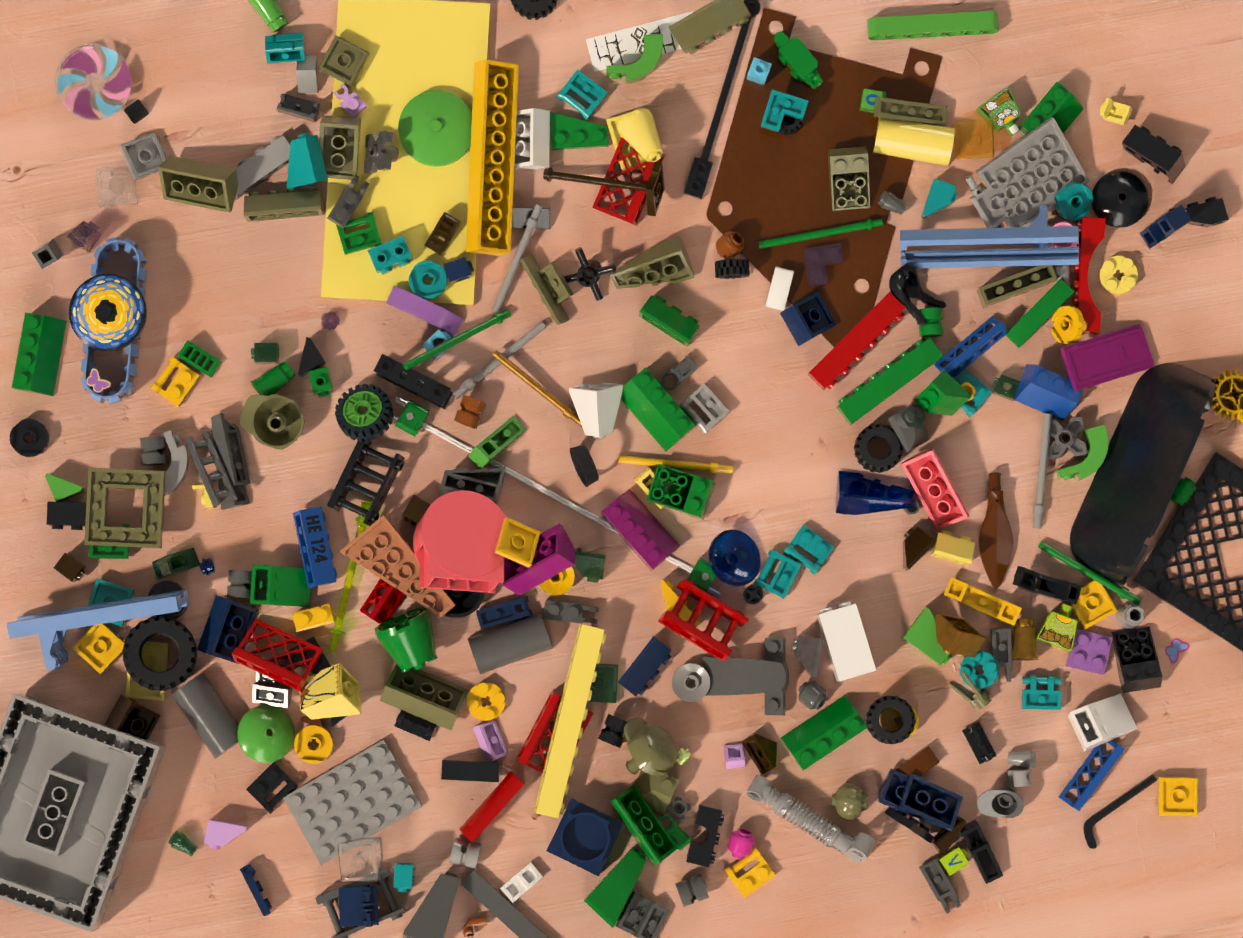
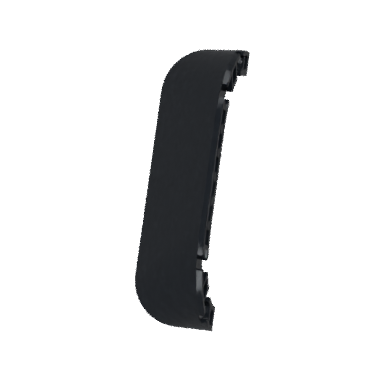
(1140, 470)

